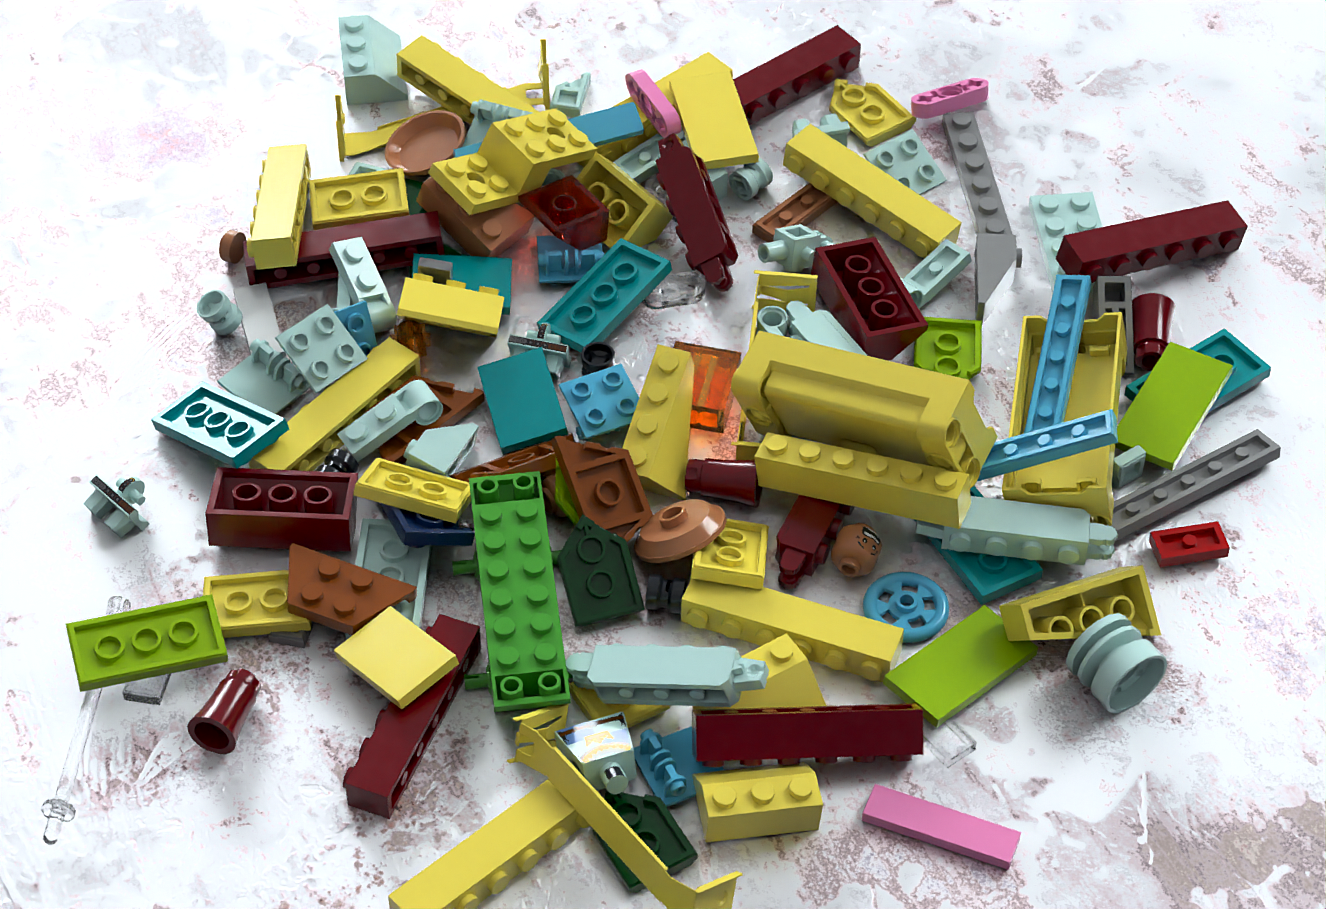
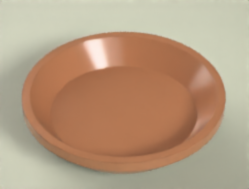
(424, 141)
(679, 530)

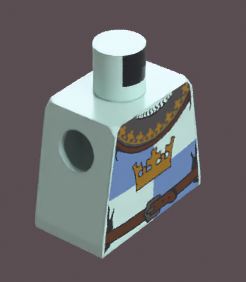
(600, 751)

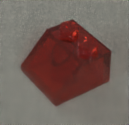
(569, 212)

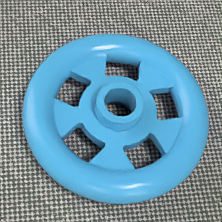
(927, 590)

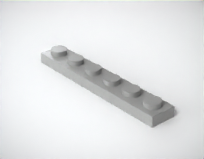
(975, 173)
(1192, 482)

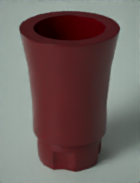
(1151, 327)
(724, 479)
(225, 712)

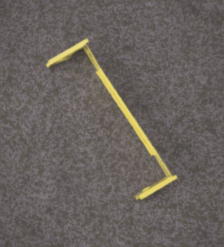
(356, 143)
(765, 280)
(629, 847)

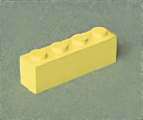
(661, 423)
(1075, 606)

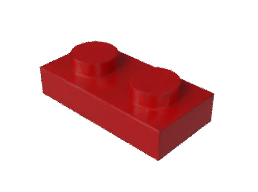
(1189, 544)

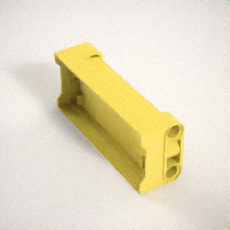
(862, 404)
(1085, 477)

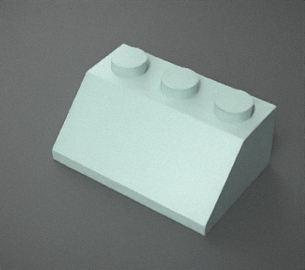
(370, 61)

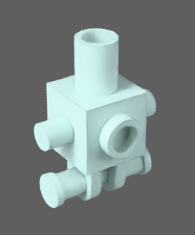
(793, 247)

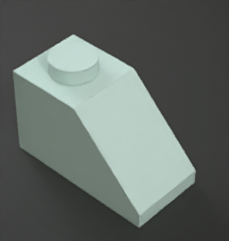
(441, 448)

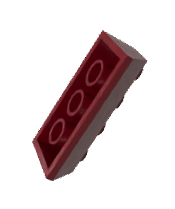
(868, 297)
(281, 509)

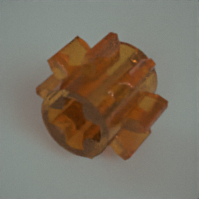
(412, 336)

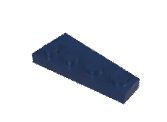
(421, 530)

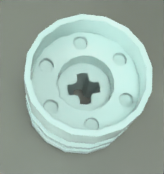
(1116, 663)

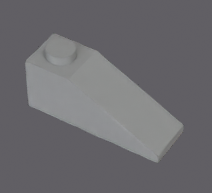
(993, 270)
(1115, 295)

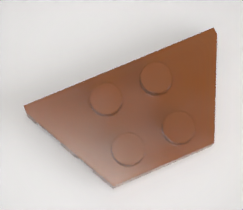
(455, 407)
(531, 459)
(603, 485)
(338, 591)

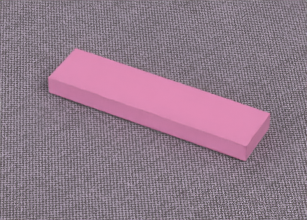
(941, 826)

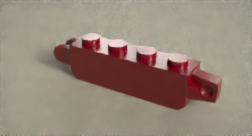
(697, 212)
(806, 537)

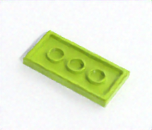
(1172, 404)
(146, 643)
(959, 666)

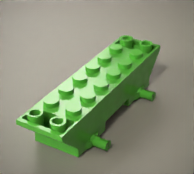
(517, 594)

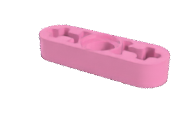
(949, 98)
(653, 103)

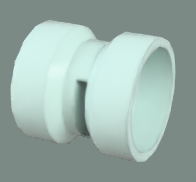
(750, 178)
(219, 312)

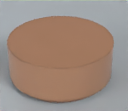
(231, 246)

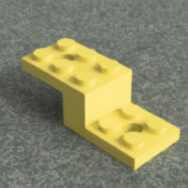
(512, 160)

